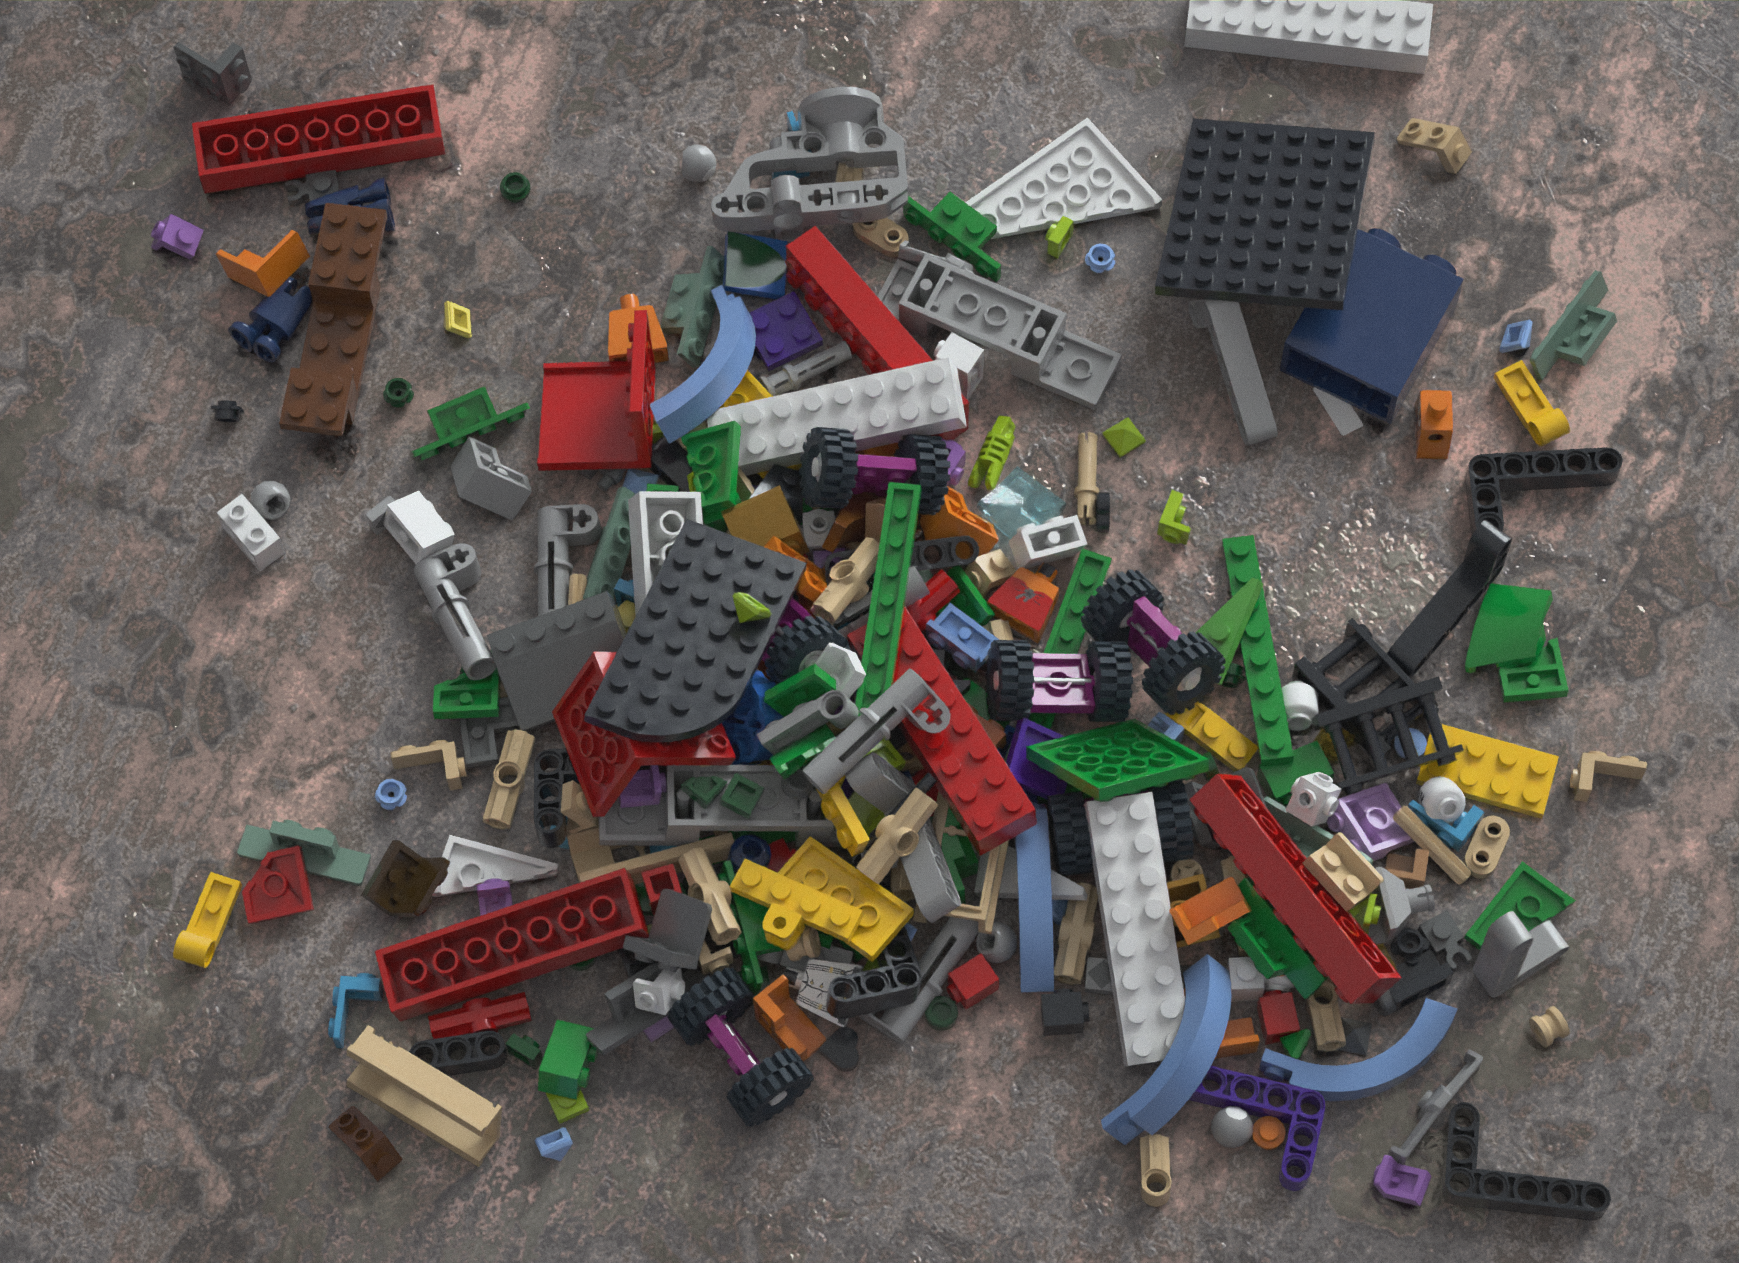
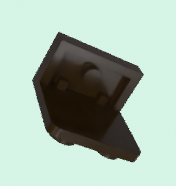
(405, 881)

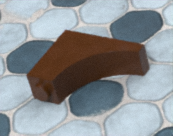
(850, 522)

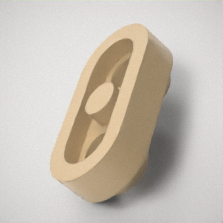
(877, 235)
(1487, 845)

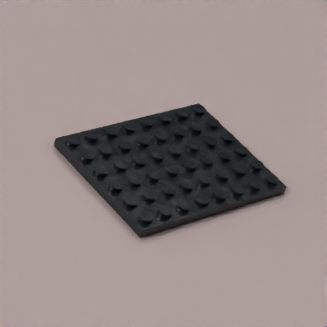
(1266, 214)

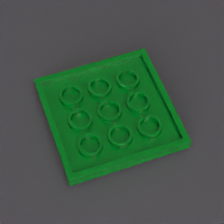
(1117, 759)

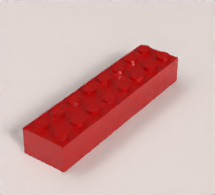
(318, 138)
(853, 309)
(961, 756)
(1299, 899)
(511, 944)

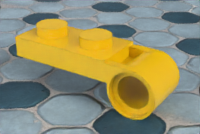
(1531, 404)
(1216, 736)
(849, 828)
(208, 921)

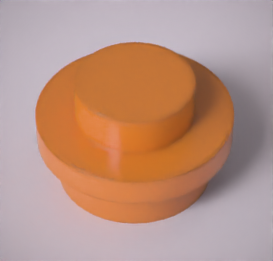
(1268, 1132)

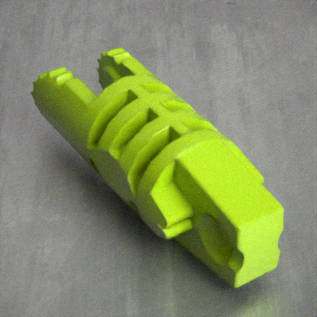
(993, 454)

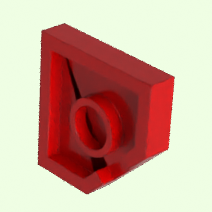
(278, 887)

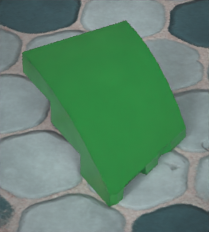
(1508, 627)
(802, 751)
(958, 855)

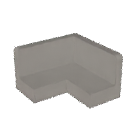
(487, 482)

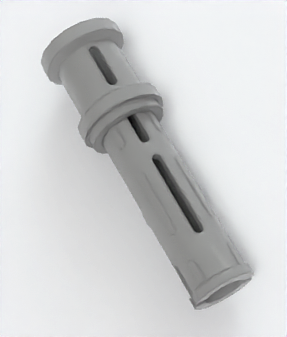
(789, 373)

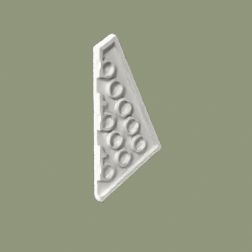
(1071, 178)

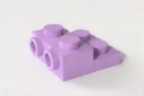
(1368, 821)

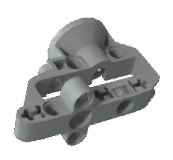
(841, 126)

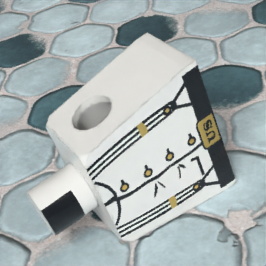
(814, 984)

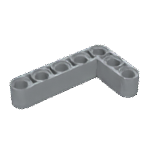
(1237, 367)
(926, 865)
(1514, 954)

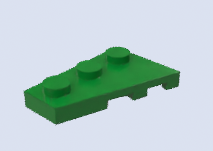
(715, 461)

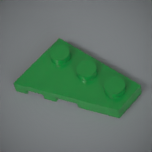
(1529, 896)

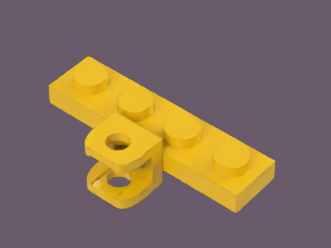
(793, 906)

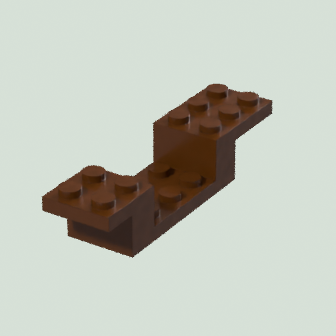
(345, 297)

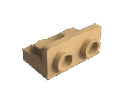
(1343, 872)

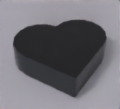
(1103, 512)
(841, 1049)

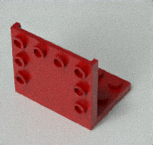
(600, 410)
(608, 760)

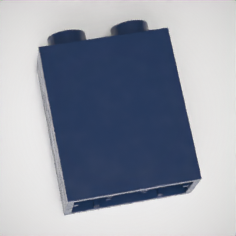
(1384, 333)

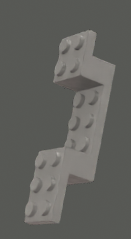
(1003, 322)
(680, 819)

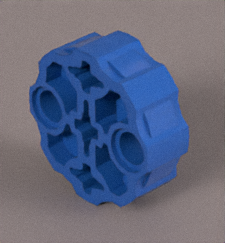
(749, 720)

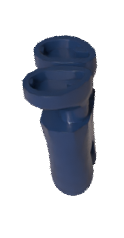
(377, 193)
(279, 313)

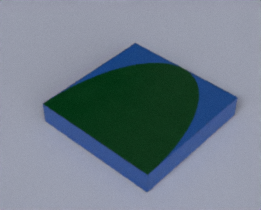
(754, 265)

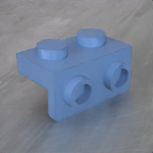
(960, 637)

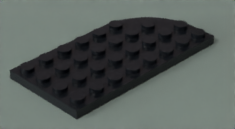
(686, 649)

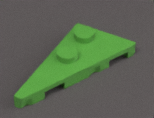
(1229, 622)

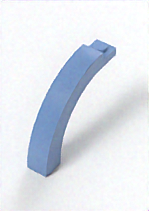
(716, 377)
(1035, 906)
(1188, 1058)
(1373, 1074)

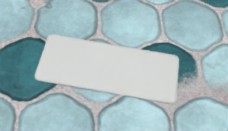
(1340, 412)

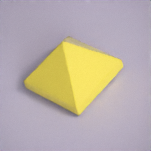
(457, 319)

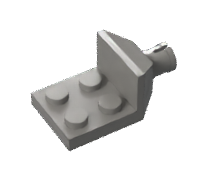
(1397, 906)

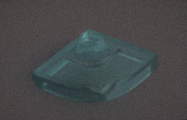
(1020, 502)

